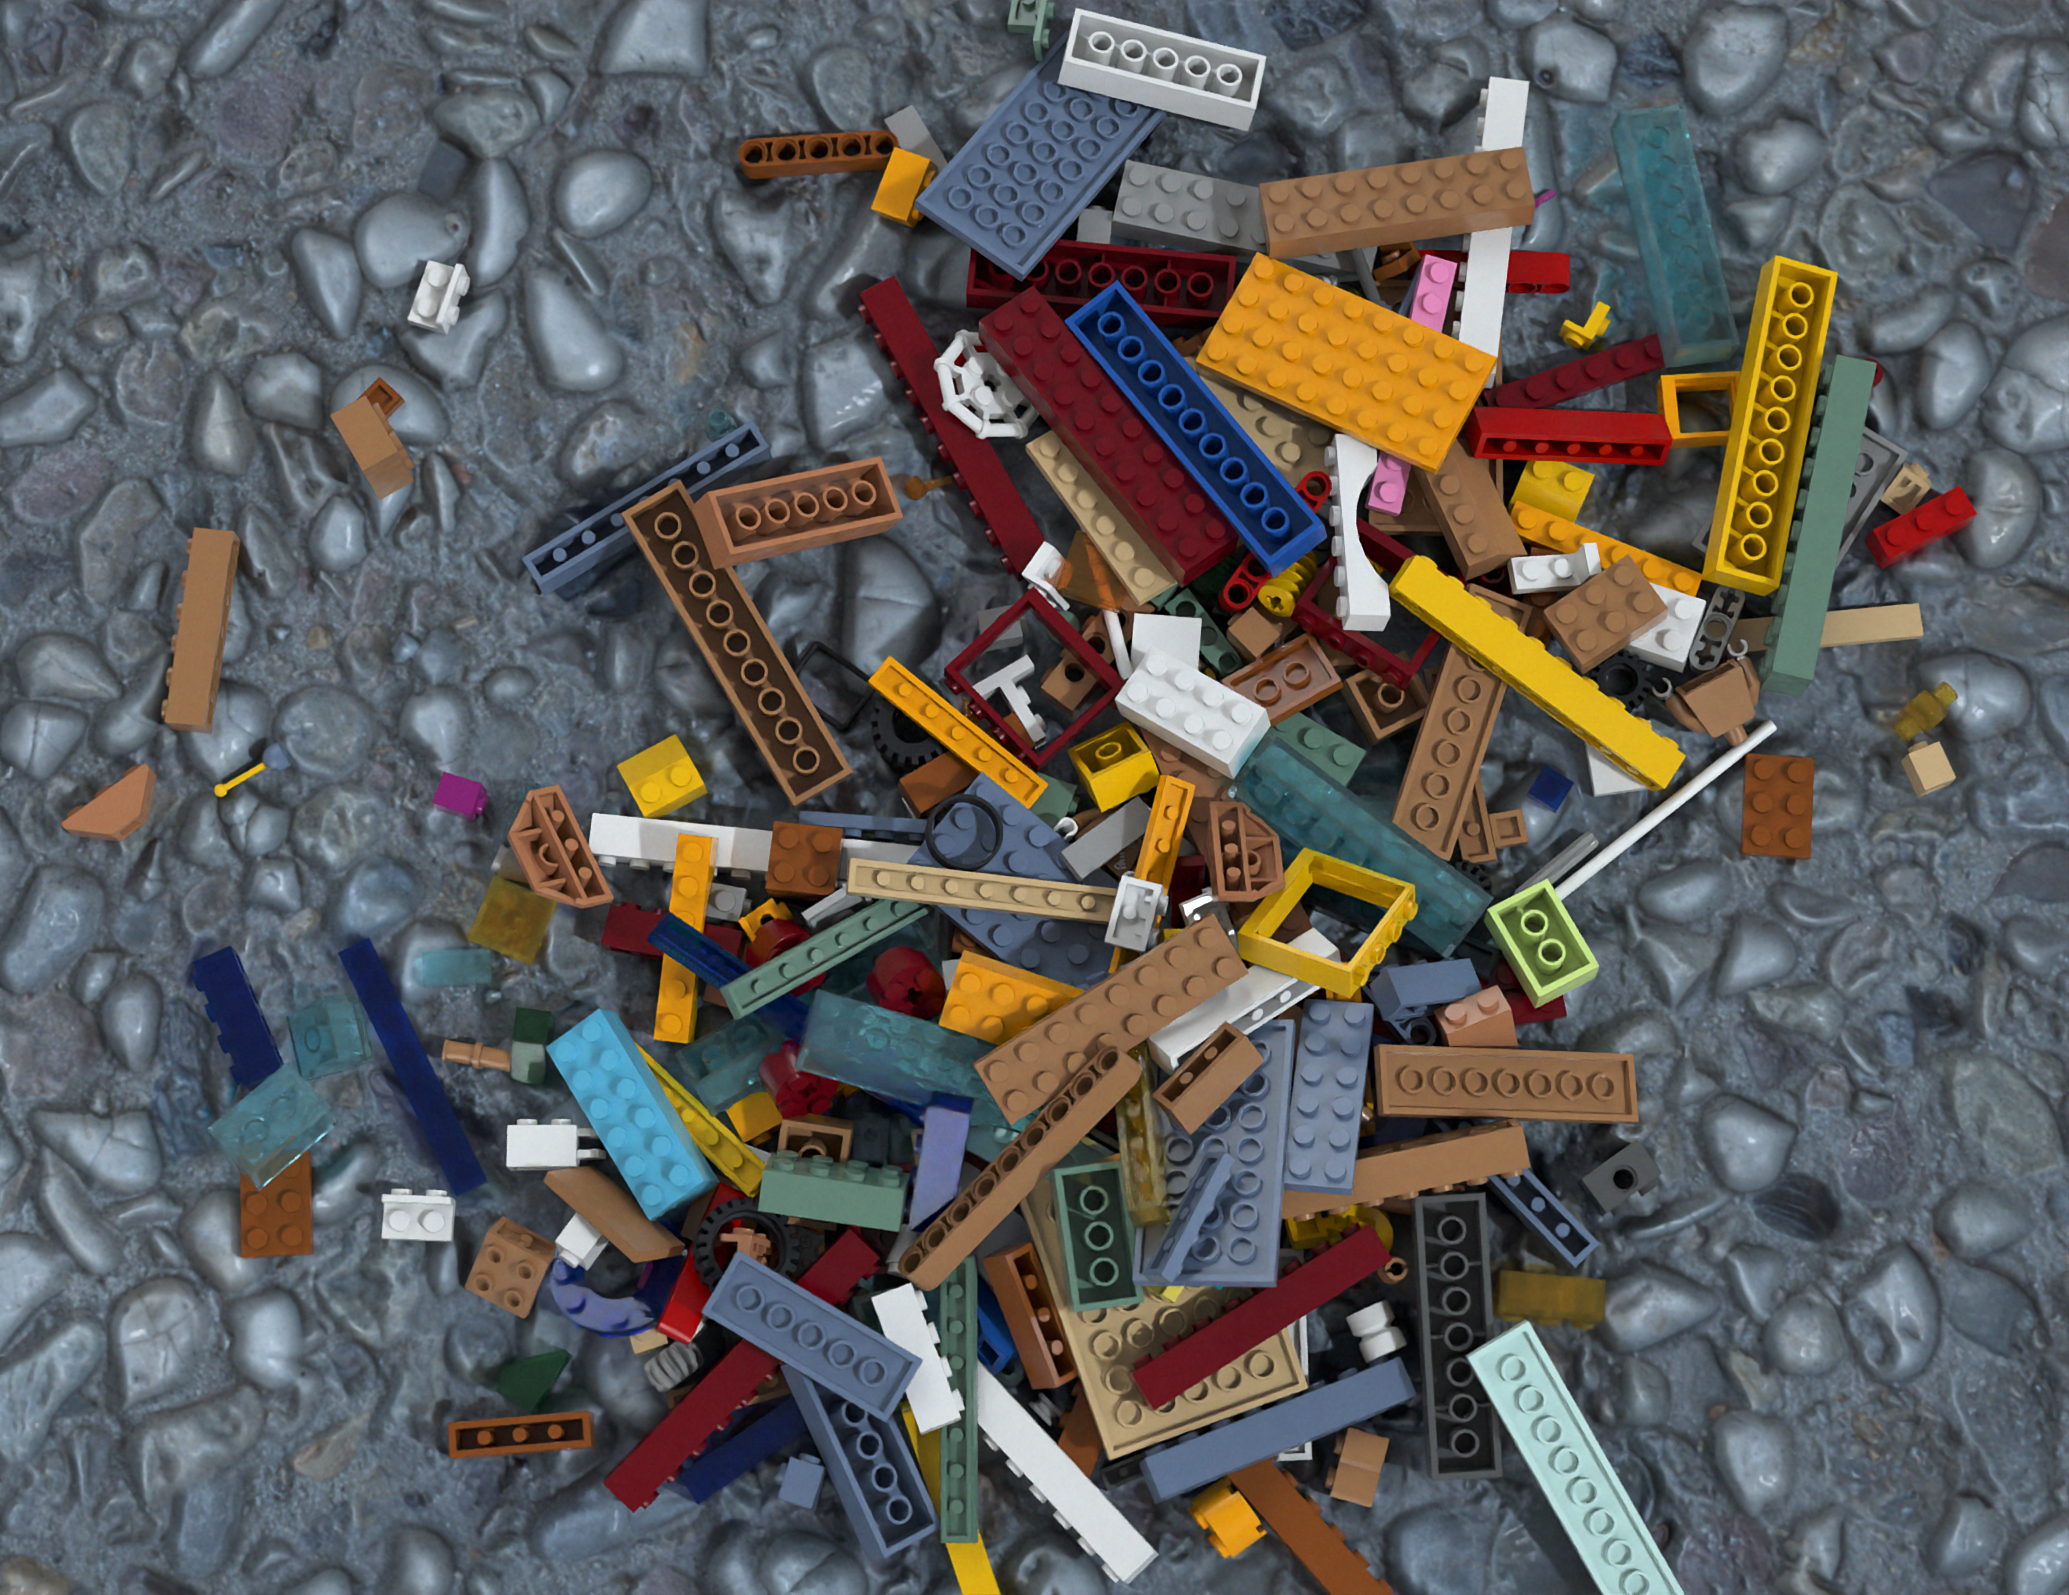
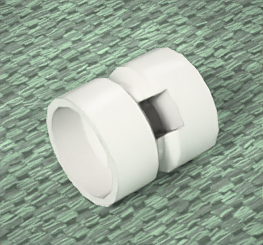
(1376, 1331)

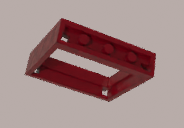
(1070, 639)
(1361, 649)

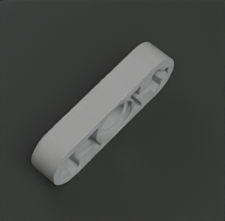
(1716, 605)

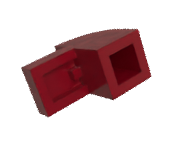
(1185, 884)

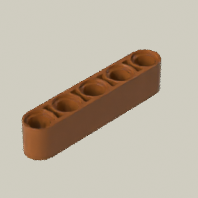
(804, 146)

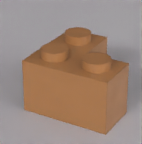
(1258, 632)

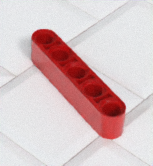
(1526, 270)
(1241, 576)
(689, 1296)

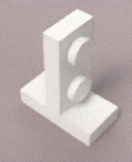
(1554, 572)
(1016, 699)

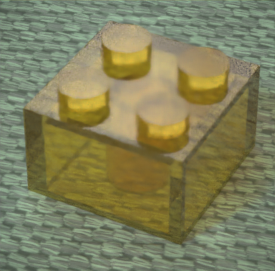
(513, 920)

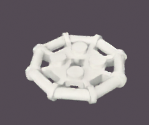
(973, 391)

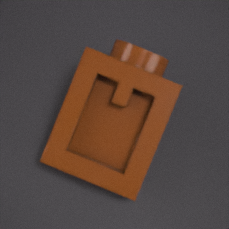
(1396, 259)

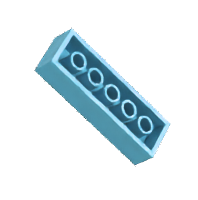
(632, 1115)

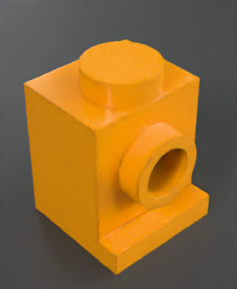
(753, 920)

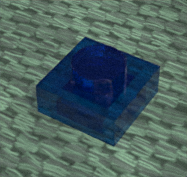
(1550, 789)

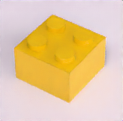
(1114, 766)

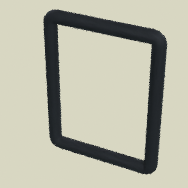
(842, 727)

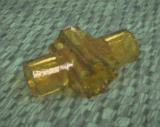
(1925, 711)

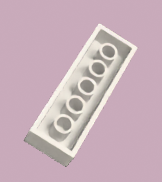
(1162, 69)

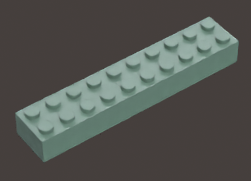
(1817, 527)

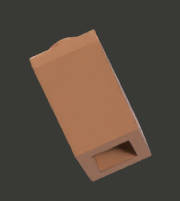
(116, 808)

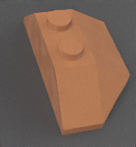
(556, 852)
(1242, 854)

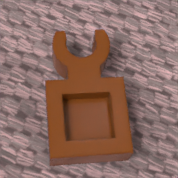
(1190, 346)

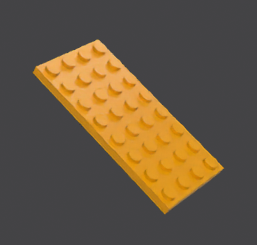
(1346, 362)

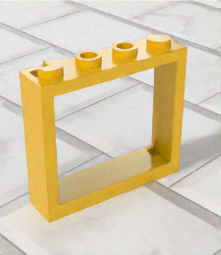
(1341, 876)

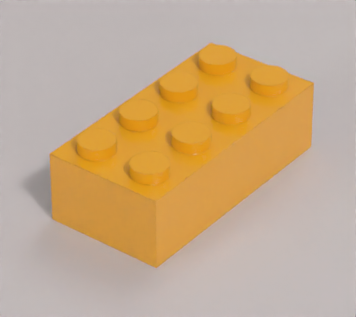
(1000, 999)

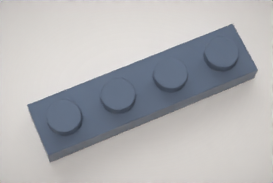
(883, 827)
(1193, 1209)

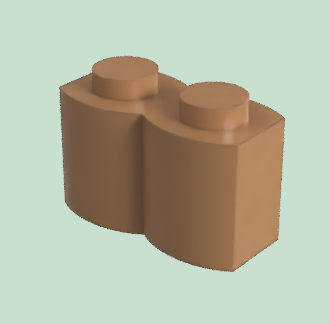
(1357, 1466)

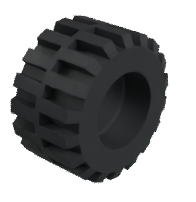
(895, 750)

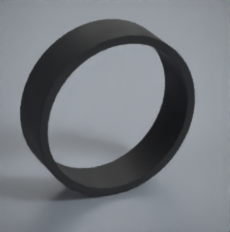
(986, 807)

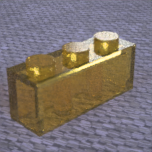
(1550, 1299)

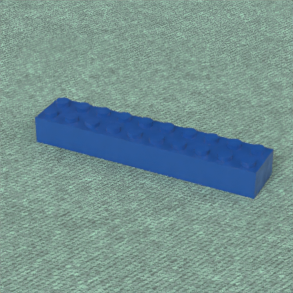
(1197, 429)

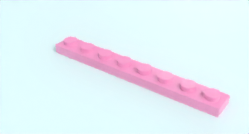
(1429, 309)

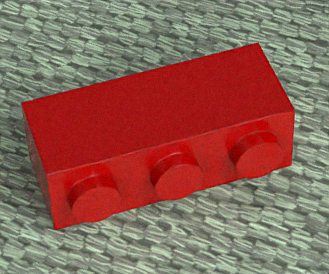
(1920, 527)

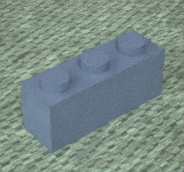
(1423, 987)

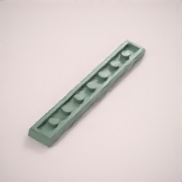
(819, 954)
(960, 1438)

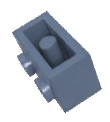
(802, 1481)

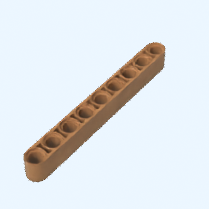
(1019, 1168)

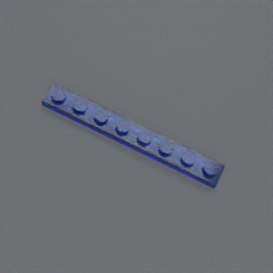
(413, 1067)

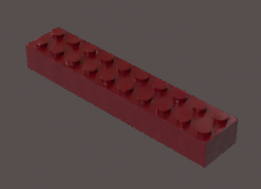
(1107, 436)

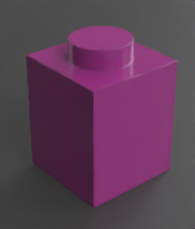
(460, 797)

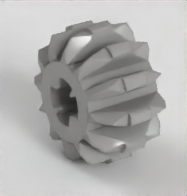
(673, 1365)

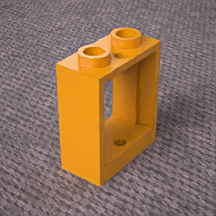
(1667, 404)

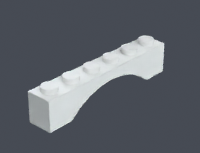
(1363, 593)

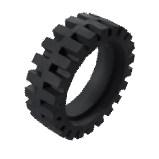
(748, 1210)

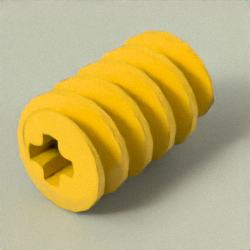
(1285, 590)

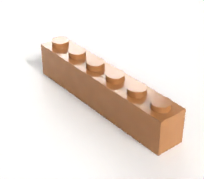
(201, 630)

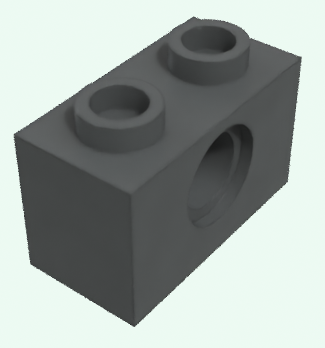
(1633, 1162)

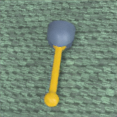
(274, 758)

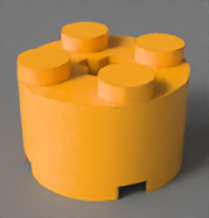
(1227, 1518)

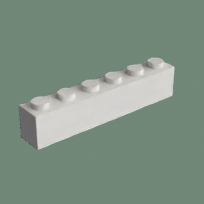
(1243, 1004)

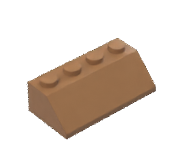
(1470, 512)

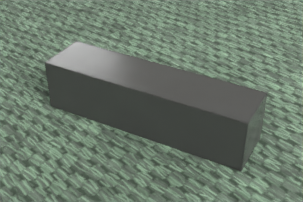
(1126, 1470)

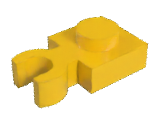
(1314, 1231)

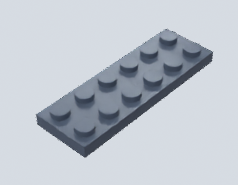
(1328, 1096)
(812, 1336)

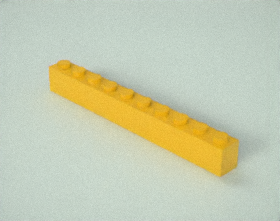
(1535, 672)

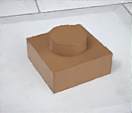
(1508, 829)

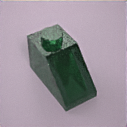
(530, 1037)
(532, 1378)

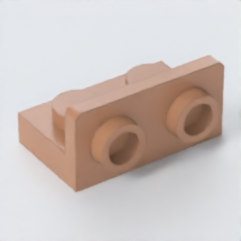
(754, 1245)

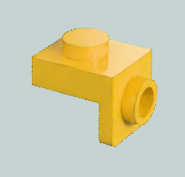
(1583, 337)

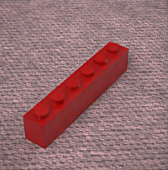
(1568, 436)

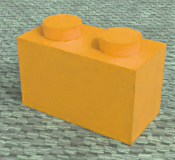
(901, 185)

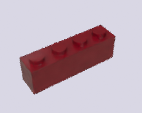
(629, 929)

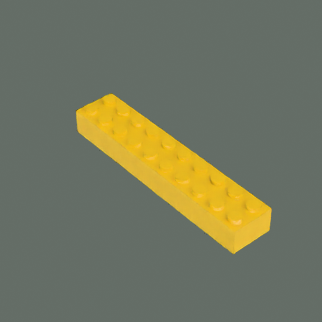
(1770, 426)

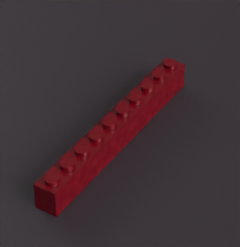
(972, 458)
(731, 1382)

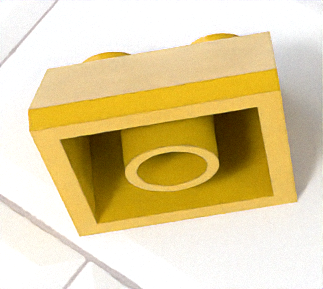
(1553, 488)
(662, 778)

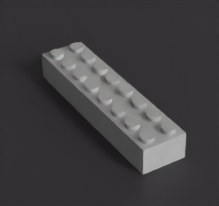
(1208, 218)

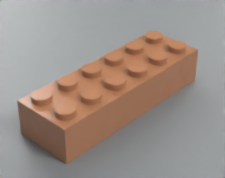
(796, 512)

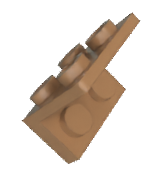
(511, 1266)

